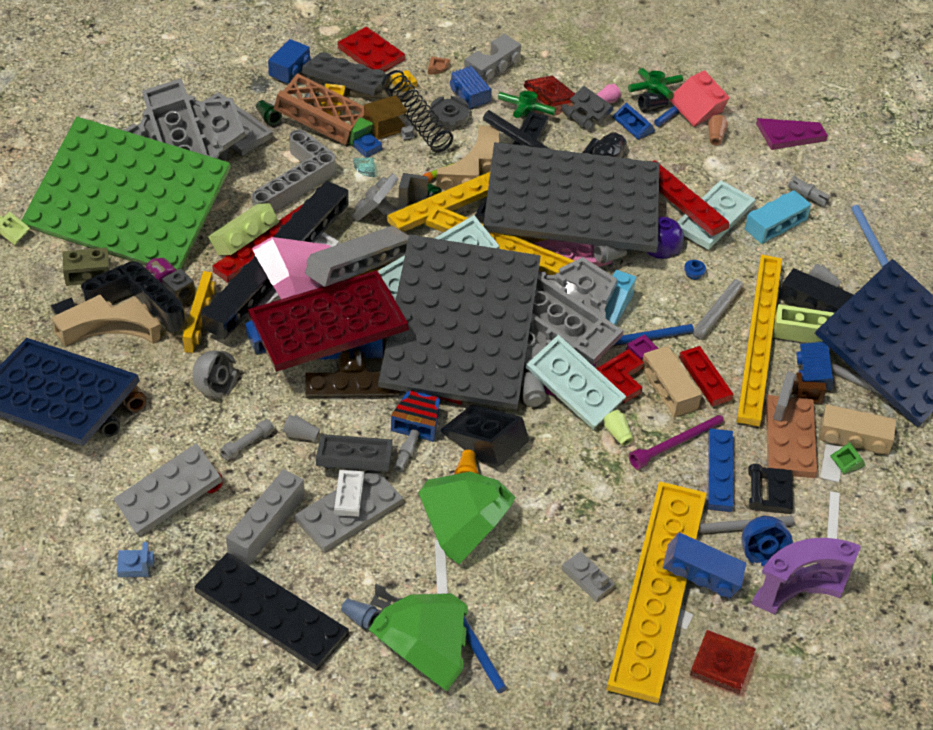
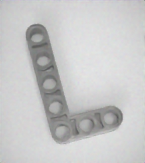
(315, 168)

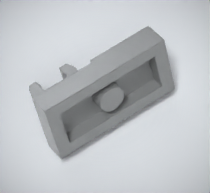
(588, 576)

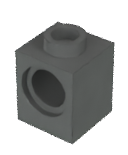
(180, 286)

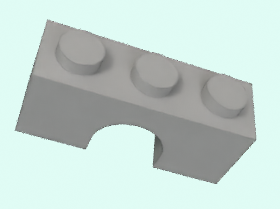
(503, 54)

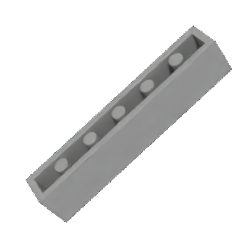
(356, 256)

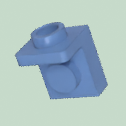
(135, 562)

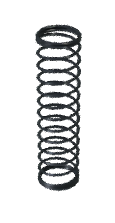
(443, 132)

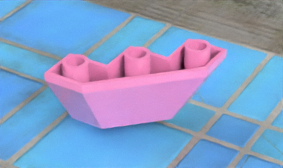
(286, 264)

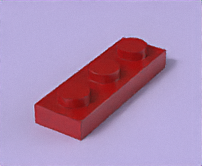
(706, 376)

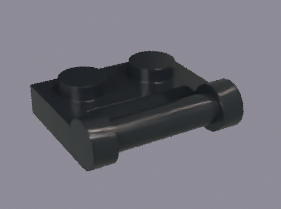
(777, 486)

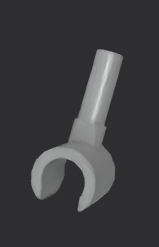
(407, 132)

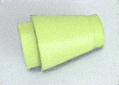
(617, 425)

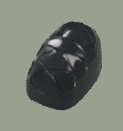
(611, 145)

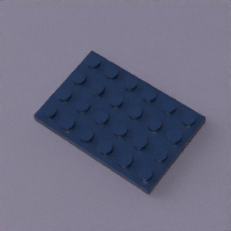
(60, 390)

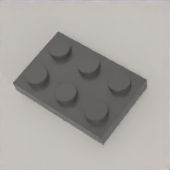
(354, 453)

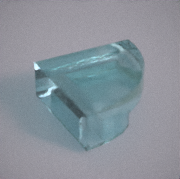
(364, 166)

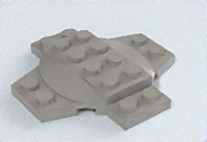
(188, 123)
(573, 308)

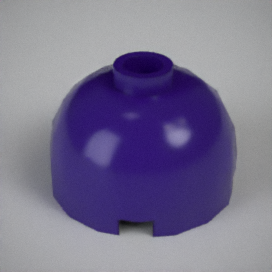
(669, 238)

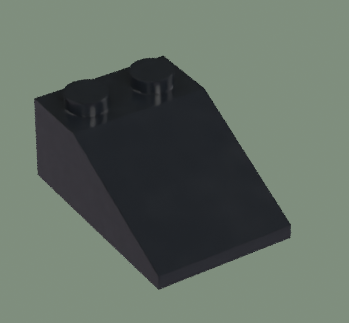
(488, 433)

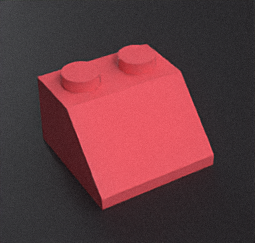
(700, 98)

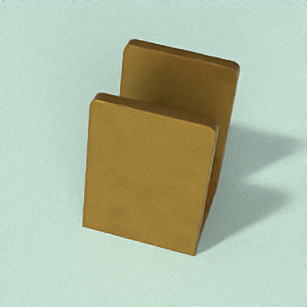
(385, 117)

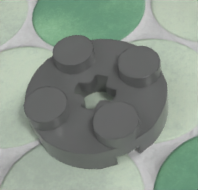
(456, 105)

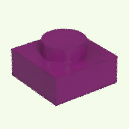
(641, 345)

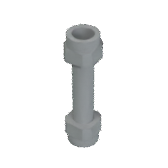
(230, 449)

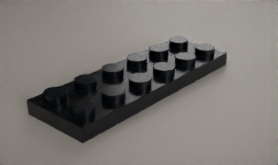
(272, 611)

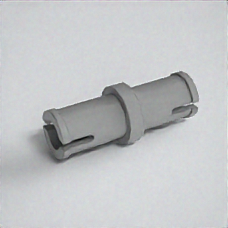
(809, 191)

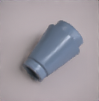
(360, 613)

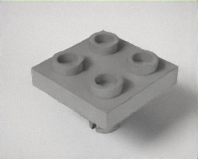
(376, 198)

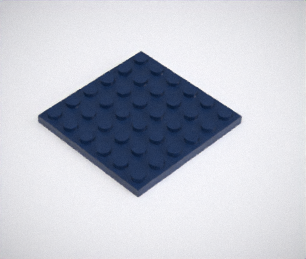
(889, 339)

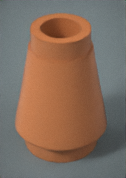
(717, 128)

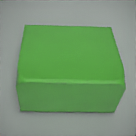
(360, 129)
(847, 459)

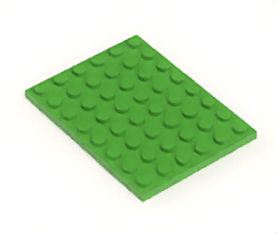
(126, 194)

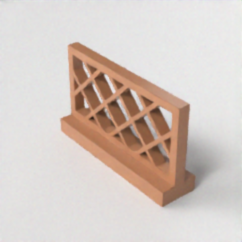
(316, 116)

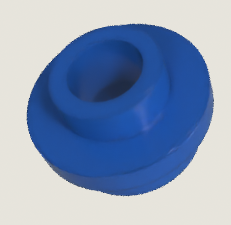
(694, 269)

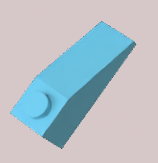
(621, 296)

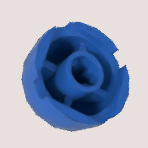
(764, 538)

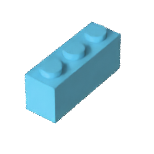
(777, 216)

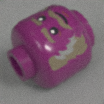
(160, 268)

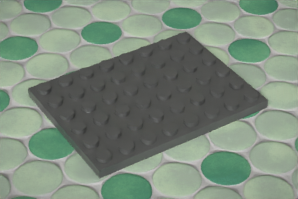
(573, 197)
(465, 322)

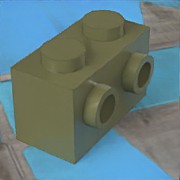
(84, 264)

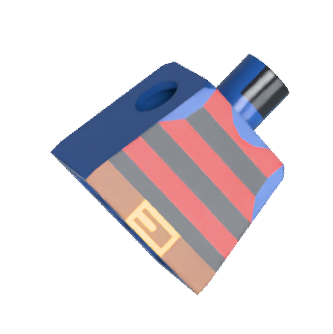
(418, 413)

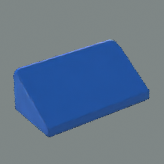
(633, 121)

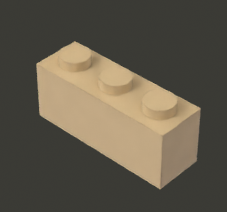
(671, 381)
(859, 428)

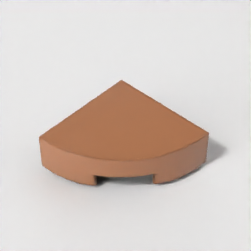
(438, 65)

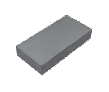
(784, 396)

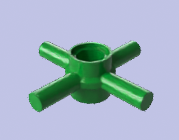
(655, 82)
(526, 102)

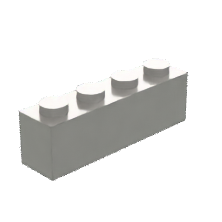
(265, 517)

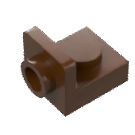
(808, 390)

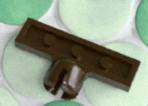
(348, 382)

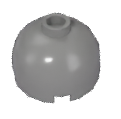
(214, 373)

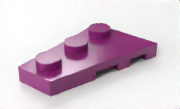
(790, 133)

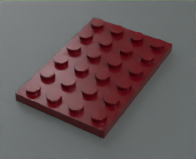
(327, 320)

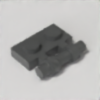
(591, 104)

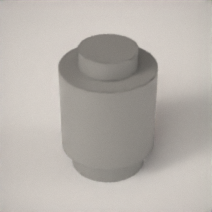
(532, 390)

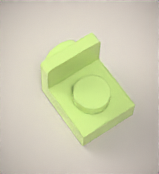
(12, 228)

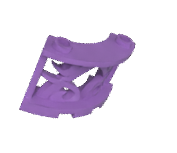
(788, 576)

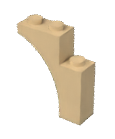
(474, 163)
(100, 317)

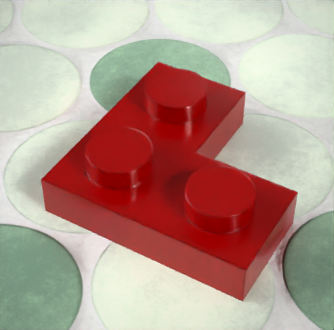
(619, 373)

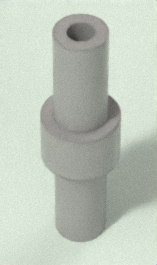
(406, 450)

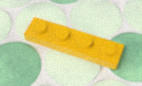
(192, 332)

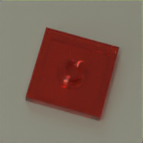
(550, 90)
(722, 662)

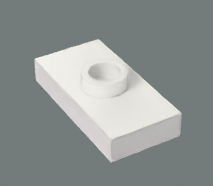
(349, 493)

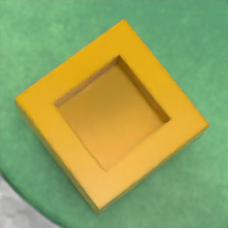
(410, 77)

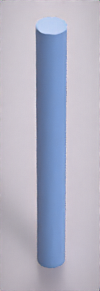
(870, 235)

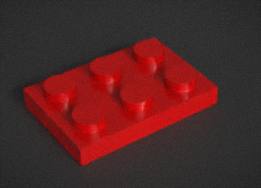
(371, 50)

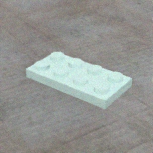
(725, 200)
(575, 381)

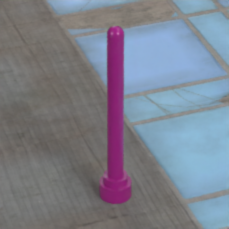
(640, 458)

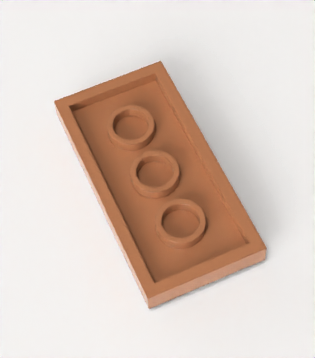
(792, 440)

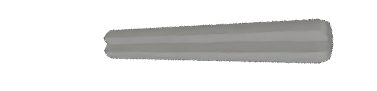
(718, 309)

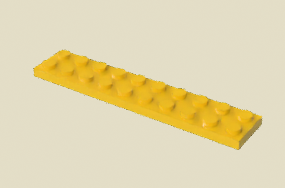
(654, 597)

